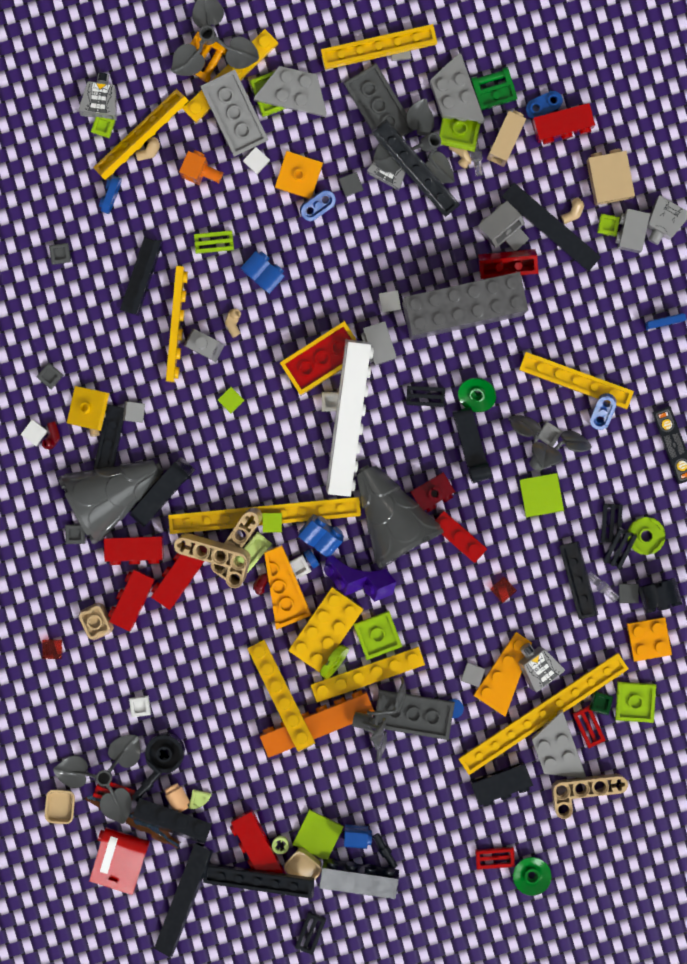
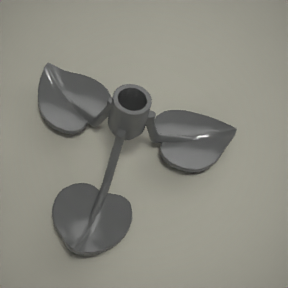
(187, 58)
(421, 119)
(544, 455)
(366, 722)
(117, 803)

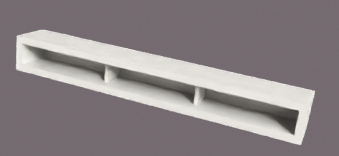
(348, 417)

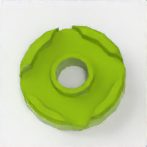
(657, 535)
(334, 661)

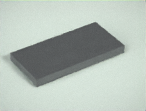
(377, 100)
(417, 716)

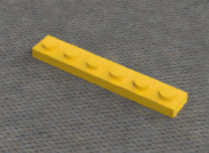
(379, 46)
(199, 107)
(140, 134)
(175, 332)
(574, 379)
(367, 674)
(281, 696)

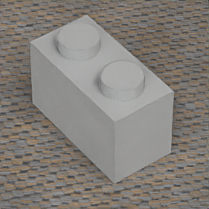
(501, 224)
(633, 230)
(380, 340)

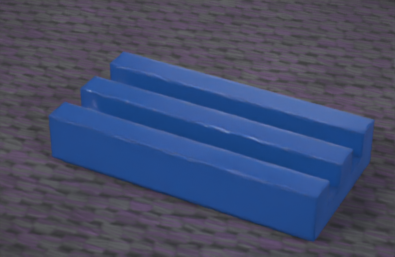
(665, 321)

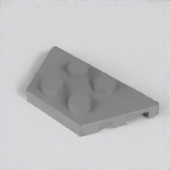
(293, 91)
(455, 92)
(557, 749)

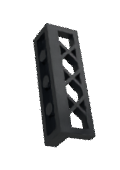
(141, 276)

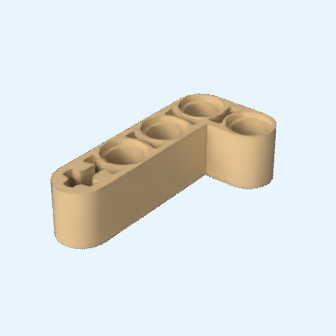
(236, 540)
(212, 556)
(589, 790)

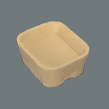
(95, 621)
(59, 806)
(303, 864)

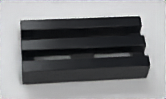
(419, 388)
(611, 526)
(613, 562)
(316, 918)

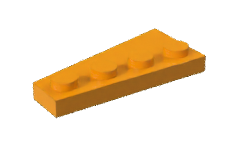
(285, 591)
(501, 680)

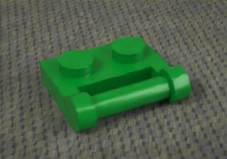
(497, 94)

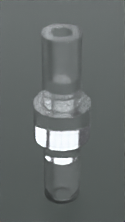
(476, 157)
(602, 587)

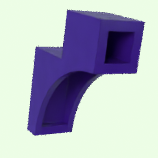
(350, 580)

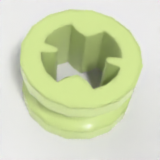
(286, 845)

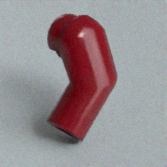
(53, 437)
(260, 583)

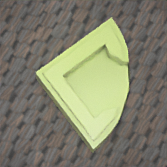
(199, 799)

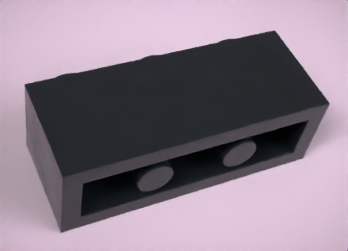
(501, 784)

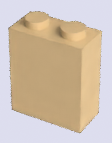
(506, 138)
(610, 177)

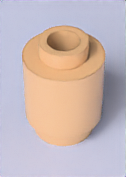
(177, 797)

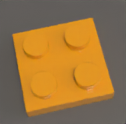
(649, 639)

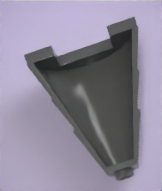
(108, 494)
(392, 517)

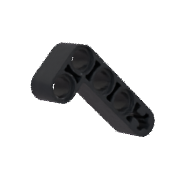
(471, 445)
(162, 491)

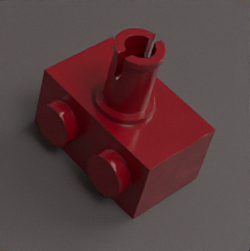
(432, 492)

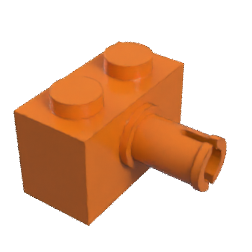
(196, 167)

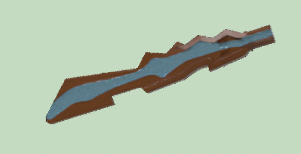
(157, 834)

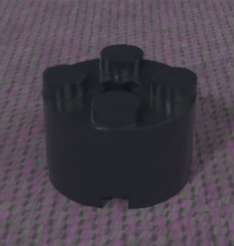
(660, 595)
(165, 763)

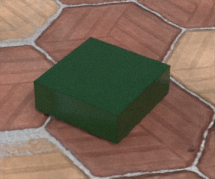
(600, 703)

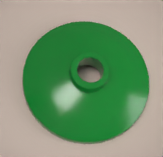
(478, 401)
(535, 885)

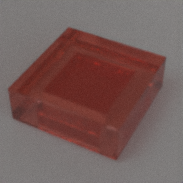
(503, 589)
(52, 649)

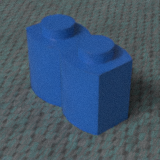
(263, 272)
(321, 535)
(357, 836)

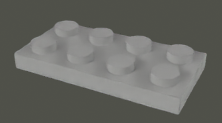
(234, 113)

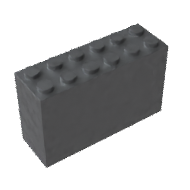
(465, 306)

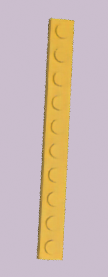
(290, 513)
(543, 713)

